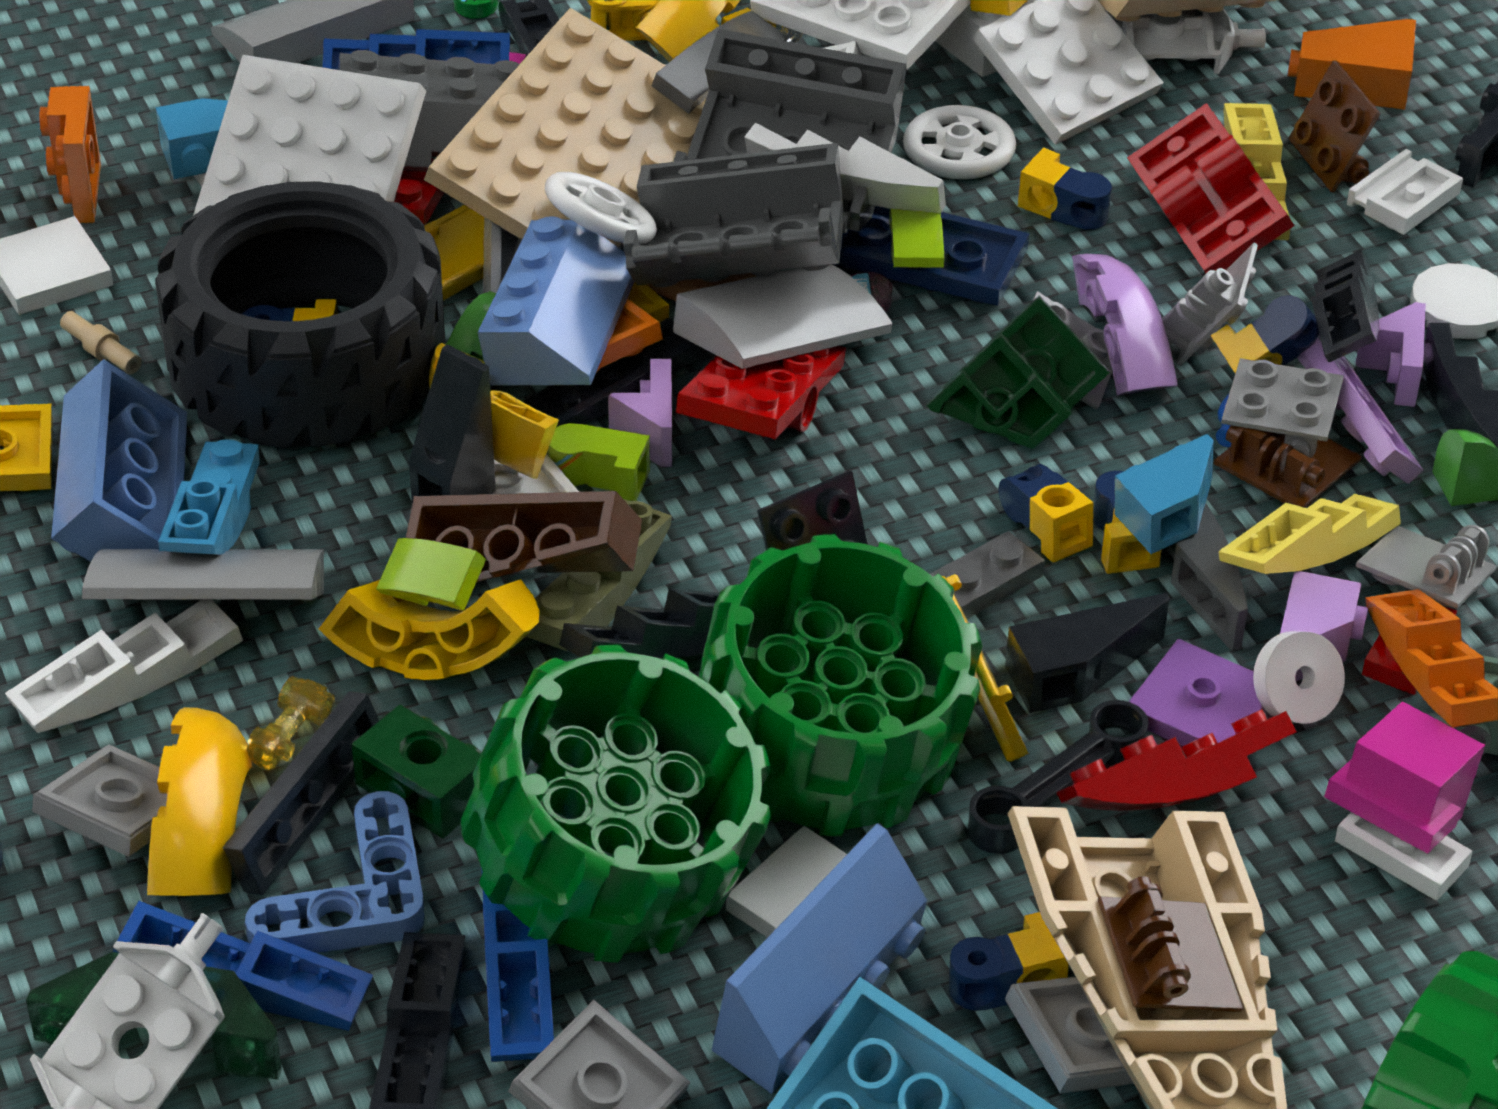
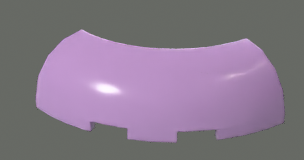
(1134, 329)

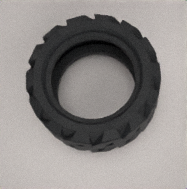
(308, 377)

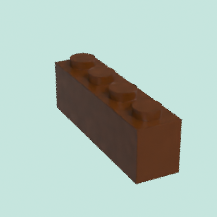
(533, 530)

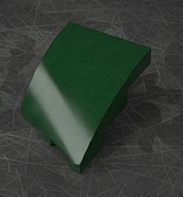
(1023, 378)

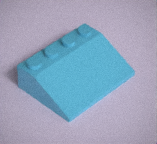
(893, 1059)

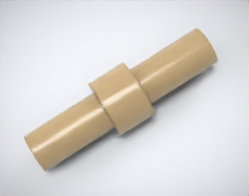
(100, 342)

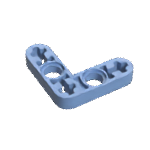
(365, 903)

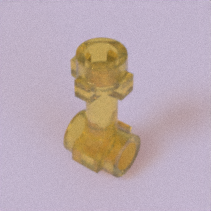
(301, 702)

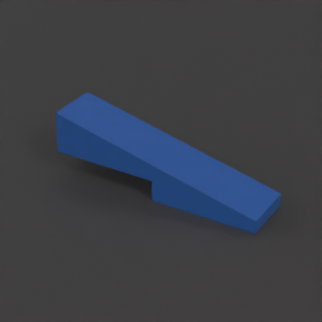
(275, 972)

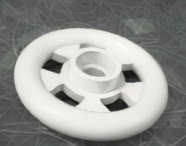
(959, 142)
(599, 207)

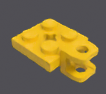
(27, 446)

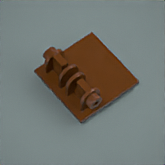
(1335, 129)
(1279, 469)
(1168, 951)

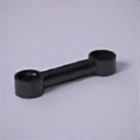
(1041, 786)

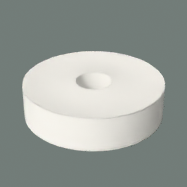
(1321, 681)

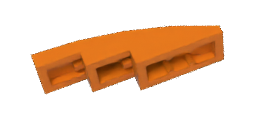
(1433, 656)

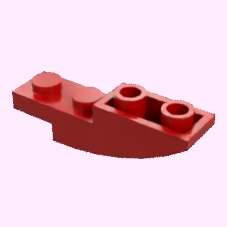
(1172, 774)

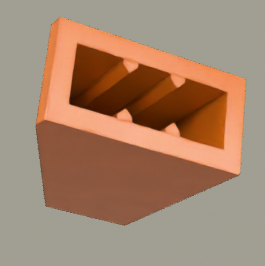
(1371, 54)

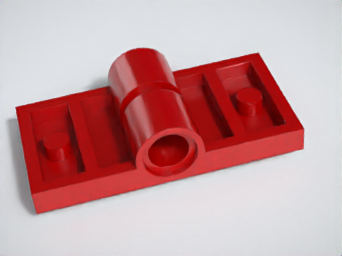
(1209, 190)
(763, 396)

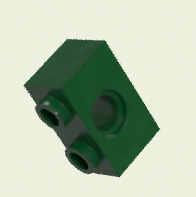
(418, 764)

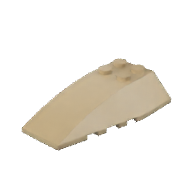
(1169, 1053)

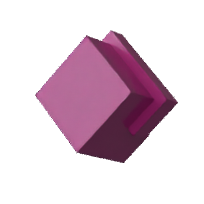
(1409, 777)

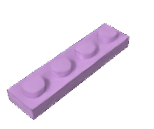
(1365, 418)

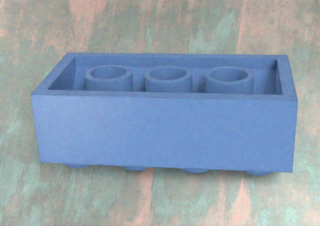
(555, 307)
(116, 464)
(805, 968)

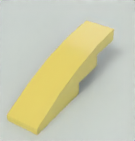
(1259, 138)
(1312, 536)

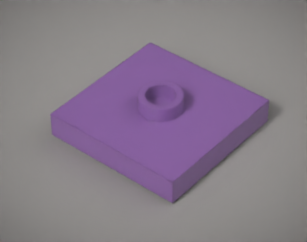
(1196, 695)

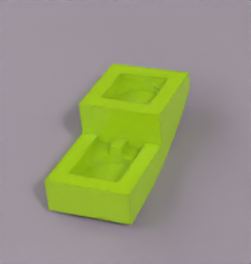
(916, 239)
(431, 572)

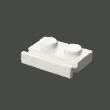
(1405, 191)

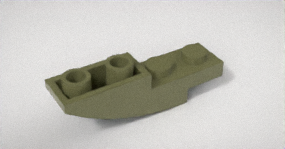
(594, 596)

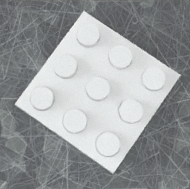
(1067, 64)

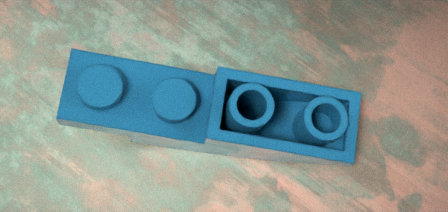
(215, 502)

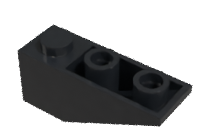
(455, 432)
(1078, 652)

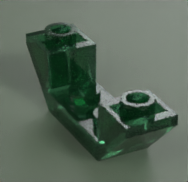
(241, 1043)

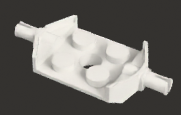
(1190, 36)
(145, 989)

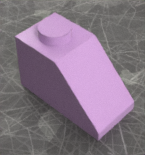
(1325, 608)

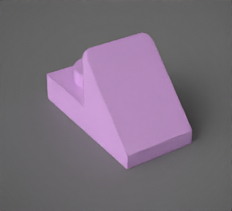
(1399, 351)
(648, 411)

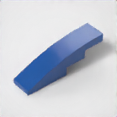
(432, 44)
(516, 986)

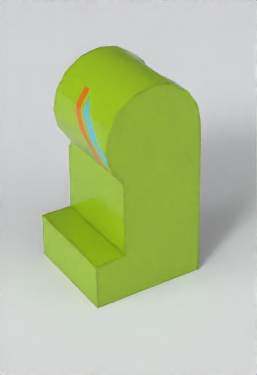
(602, 458)

